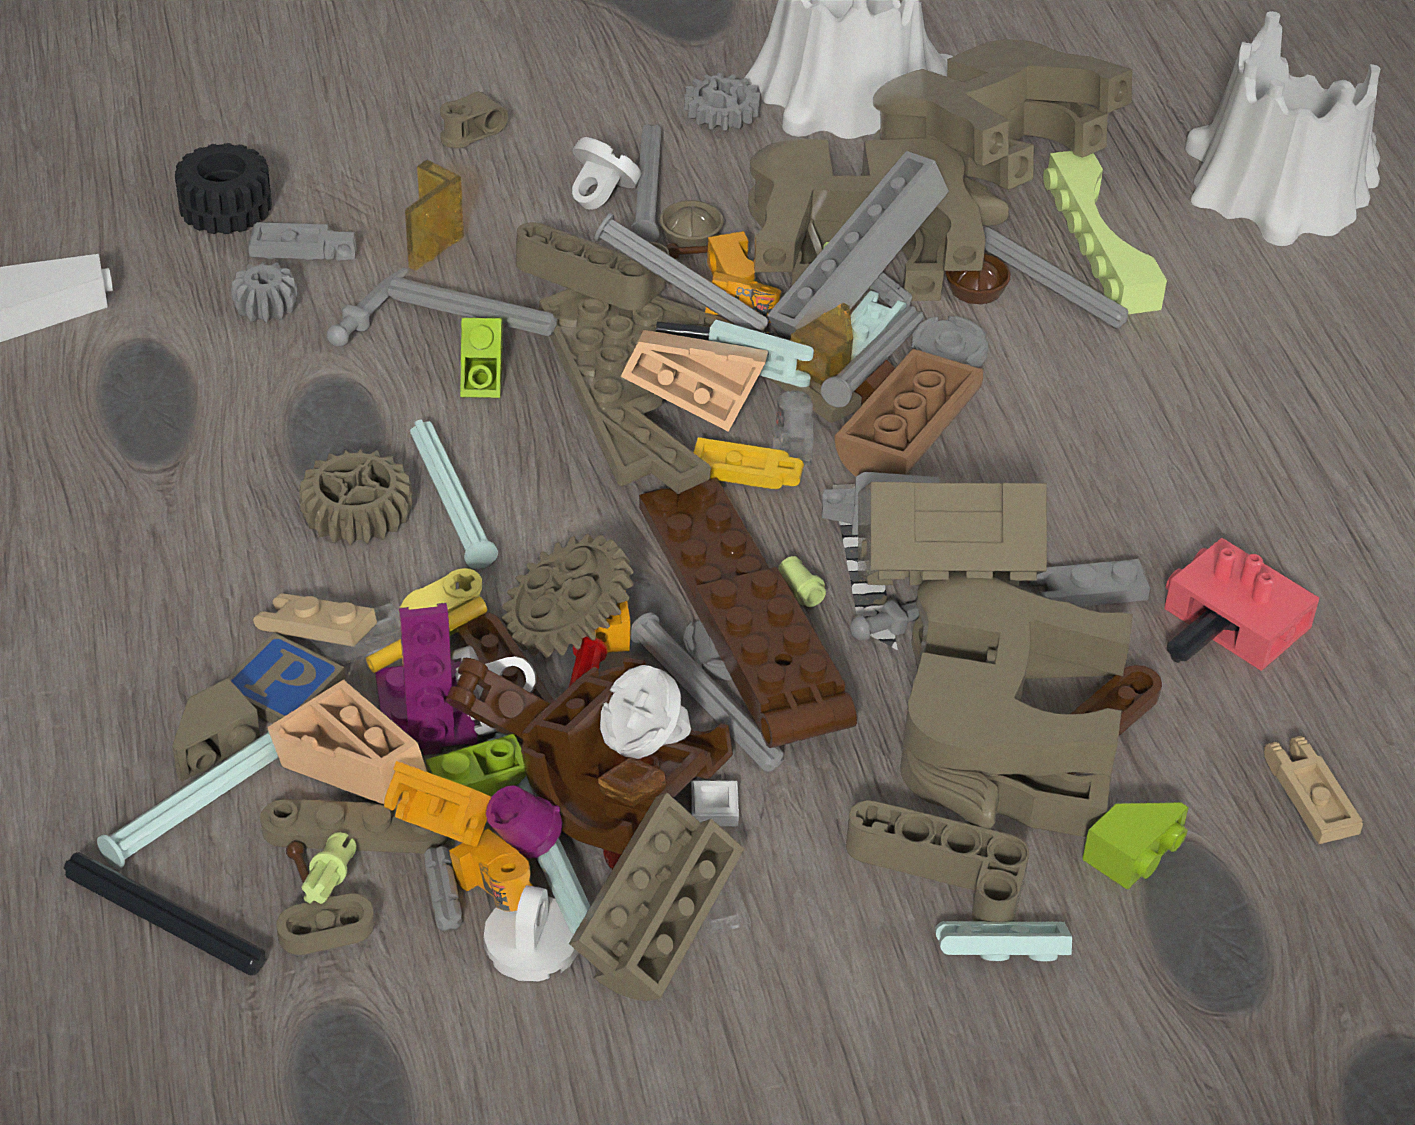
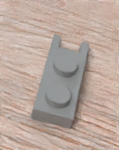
(1095, 583)

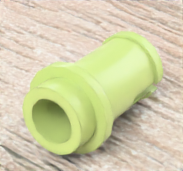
(807, 588)

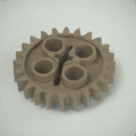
(568, 595)

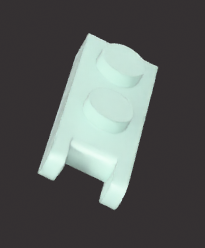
(870, 320)
(781, 355)
(1001, 939)

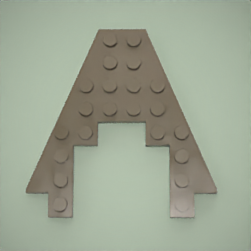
(594, 347)

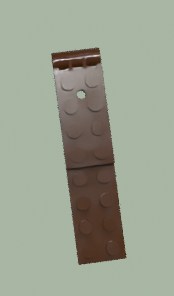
(749, 616)

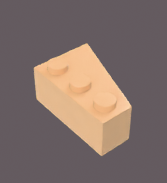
(696, 373)
(344, 743)

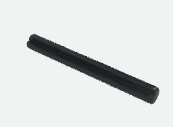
(165, 913)

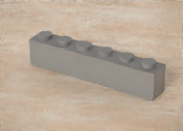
(863, 244)

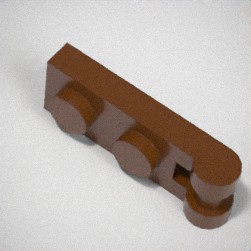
(501, 703)

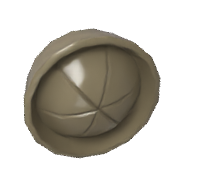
(690, 223)

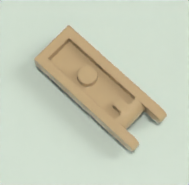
(317, 619)

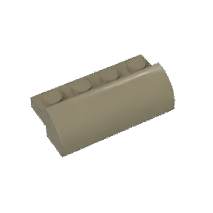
(655, 900)

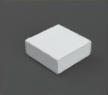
(715, 801)

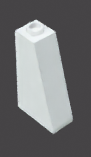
(50, 293)

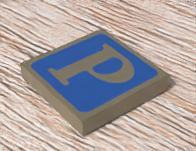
(284, 677)

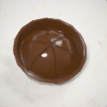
(980, 286)

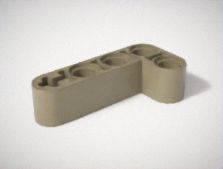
(586, 266)
(943, 852)

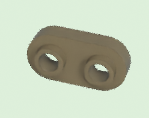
(325, 924)

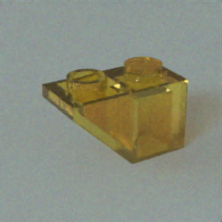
(832, 343)

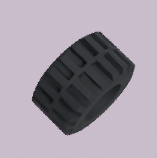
(223, 188)

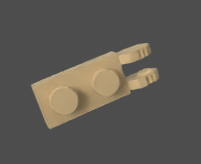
(1313, 791)

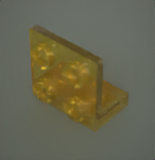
(437, 215)

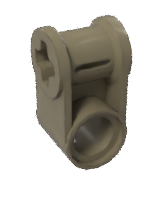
(472, 117)

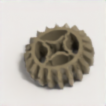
(355, 496)

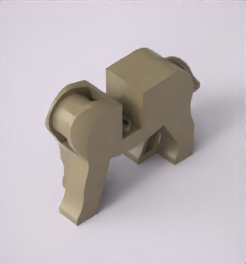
(999, 96)
(806, 206)
(965, 725)

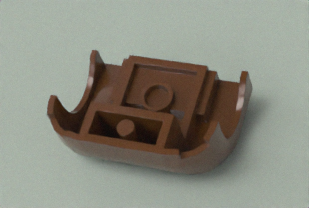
(568, 754)

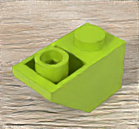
(481, 357)
(482, 766)
(1134, 838)

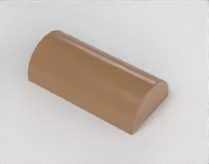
(906, 414)

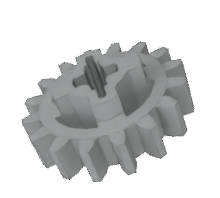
(722, 101)

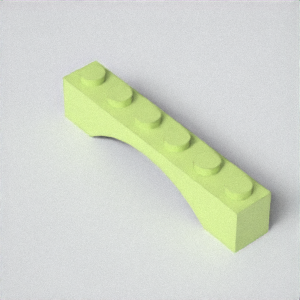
(1124, 272)

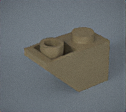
(213, 728)

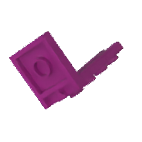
(417, 691)

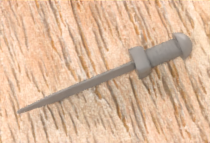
(358, 316)
(892, 618)

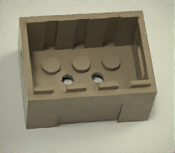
(951, 527)

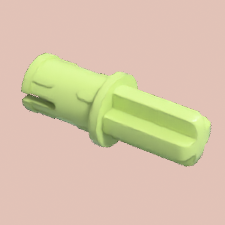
(328, 868)

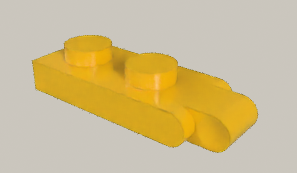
(749, 464)

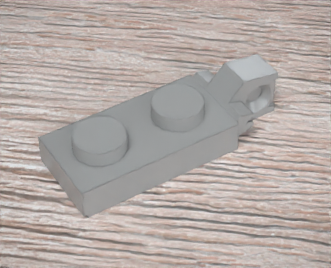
(301, 242)

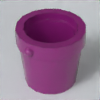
(524, 820)

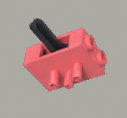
(1238, 605)

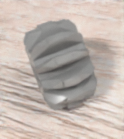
(264, 292)

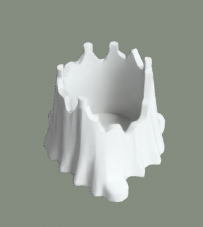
(834, 56)
(1286, 146)

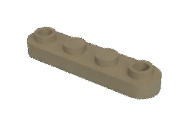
(367, 823)

